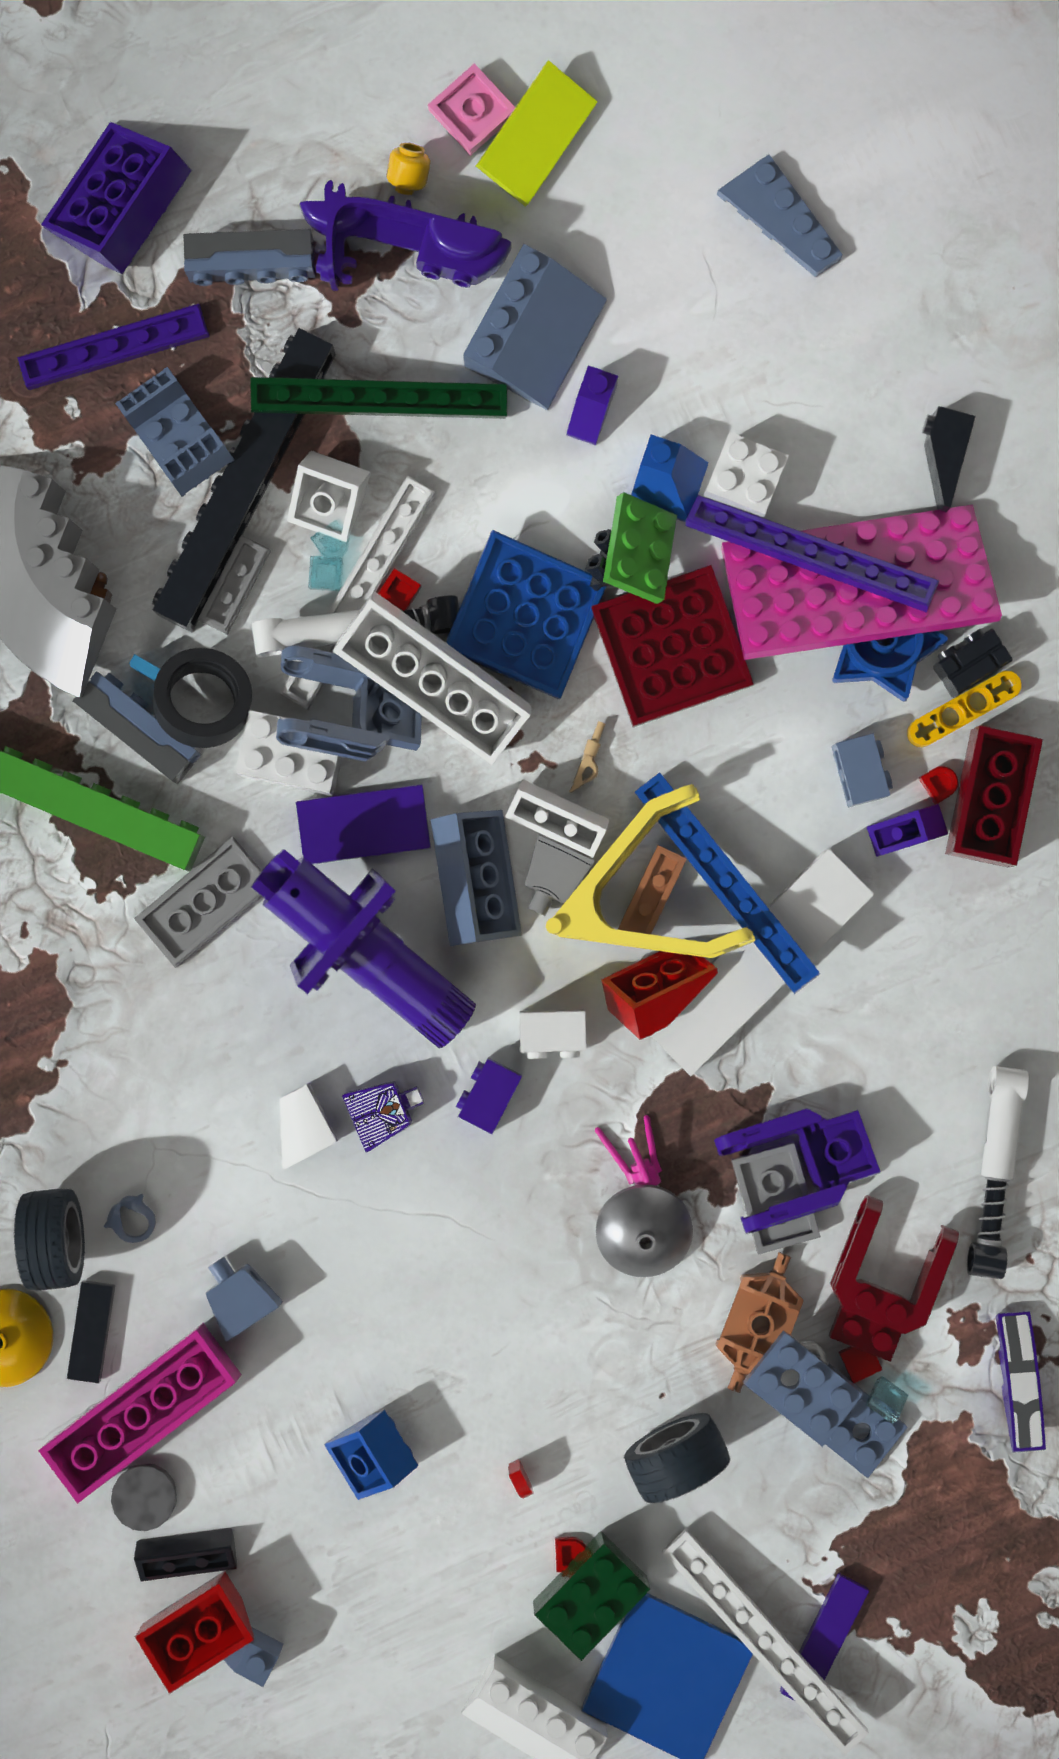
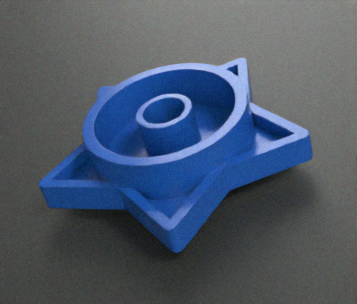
(888, 665)

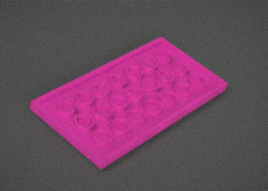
(798, 610)

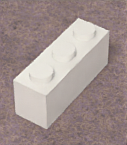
(557, 818)

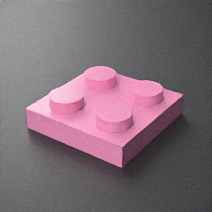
(471, 109)

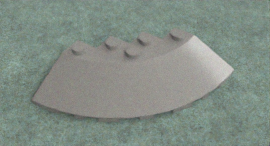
(45, 587)

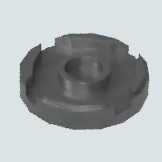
(144, 1497)

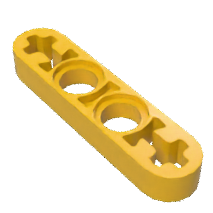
(963, 708)

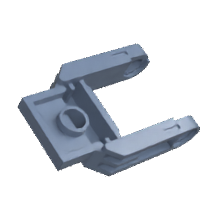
(376, 718)

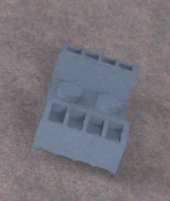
(174, 431)

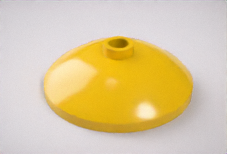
(25, 1337)

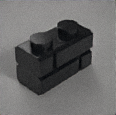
(972, 662)

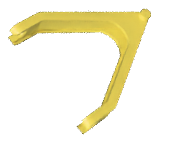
(581, 913)

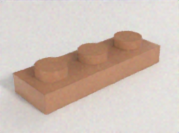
(652, 891)

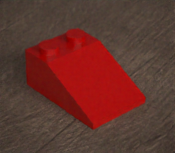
(655, 990)

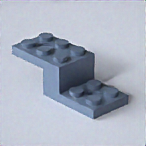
(823, 1404)

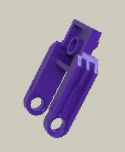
(834, 1153)

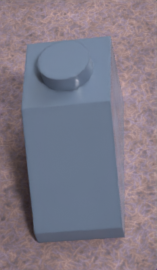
(256, 1658)

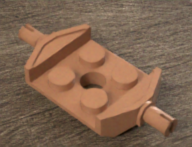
(758, 1296)

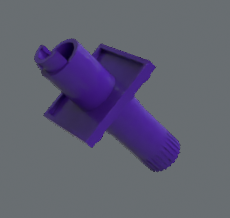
(350, 937)

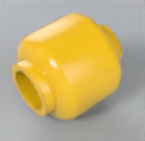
(408, 168)

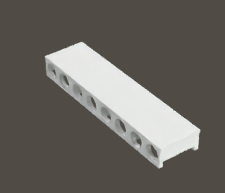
(811, 913)

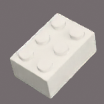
(272, 762)

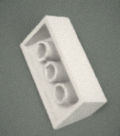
(533, 1715)

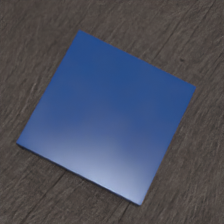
(525, 615)
(668, 1678)

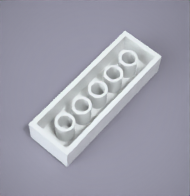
(432, 678)

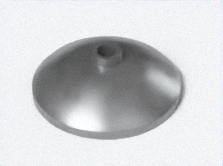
(638, 1214)

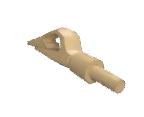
(590, 752)

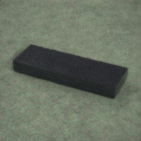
(91, 1331)

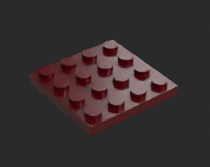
(672, 650)

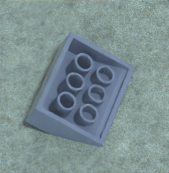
(534, 327)

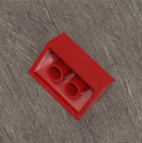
(196, 1632)

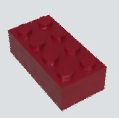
(994, 796)

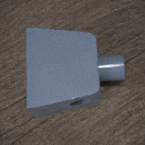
(239, 1298)

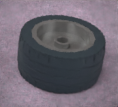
(49, 1239)
(677, 1458)

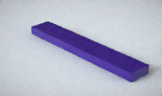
(113, 347)

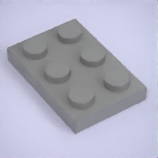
(768, 1180)

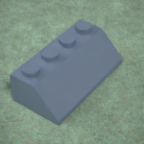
(476, 877)

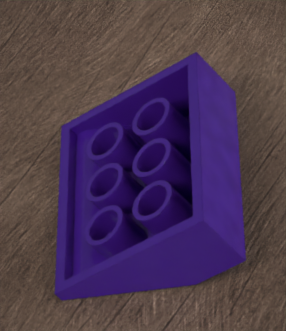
(117, 196)

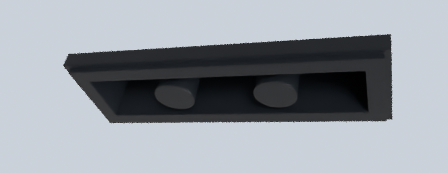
(185, 1554)

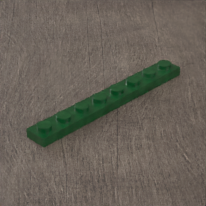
(378, 398)

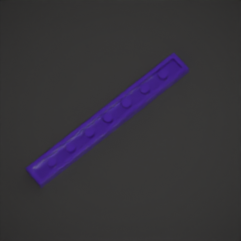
(812, 553)

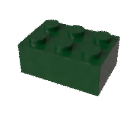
(591, 1596)

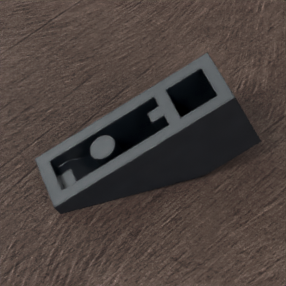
(945, 450)

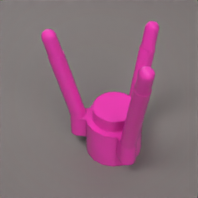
(642, 1171)

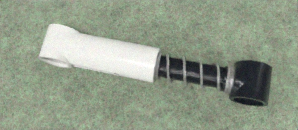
(324, 630)
(1007, 1093)

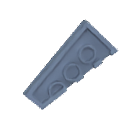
(776, 208)

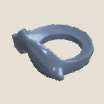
(136, 1204)

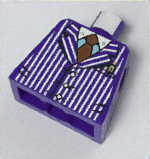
(381, 1111)

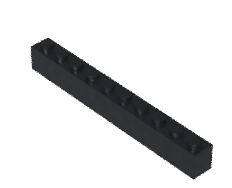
(238, 490)

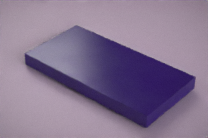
(363, 824)

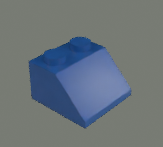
(372, 1455)

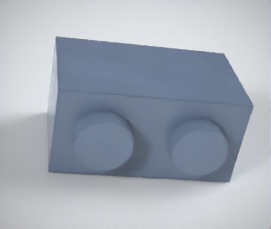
(862, 770)

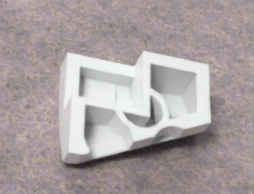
(303, 1126)

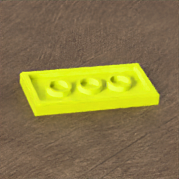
(536, 133)

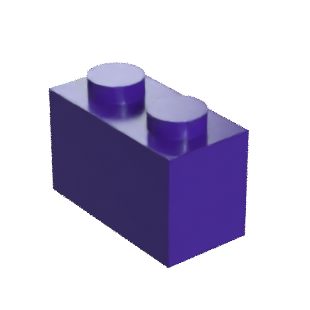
(489, 1095)

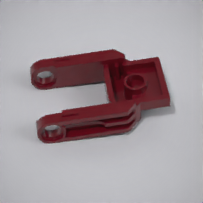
(874, 1316)

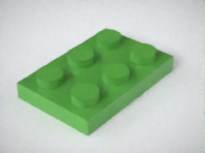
(640, 548)

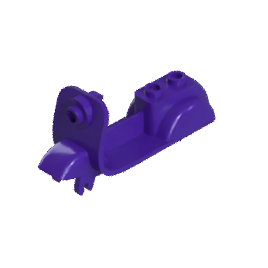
(445, 245)

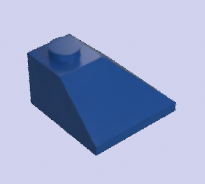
(669, 476)

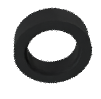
(202, 661)

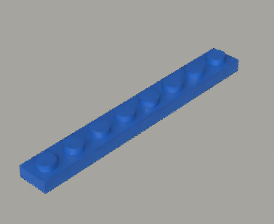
(732, 889)

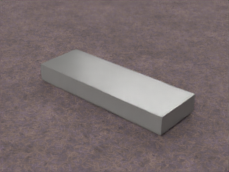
(234, 584)

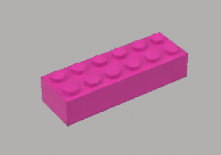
(140, 1413)

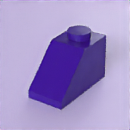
(592, 405)
(907, 830)

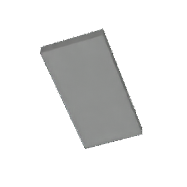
(201, 902)

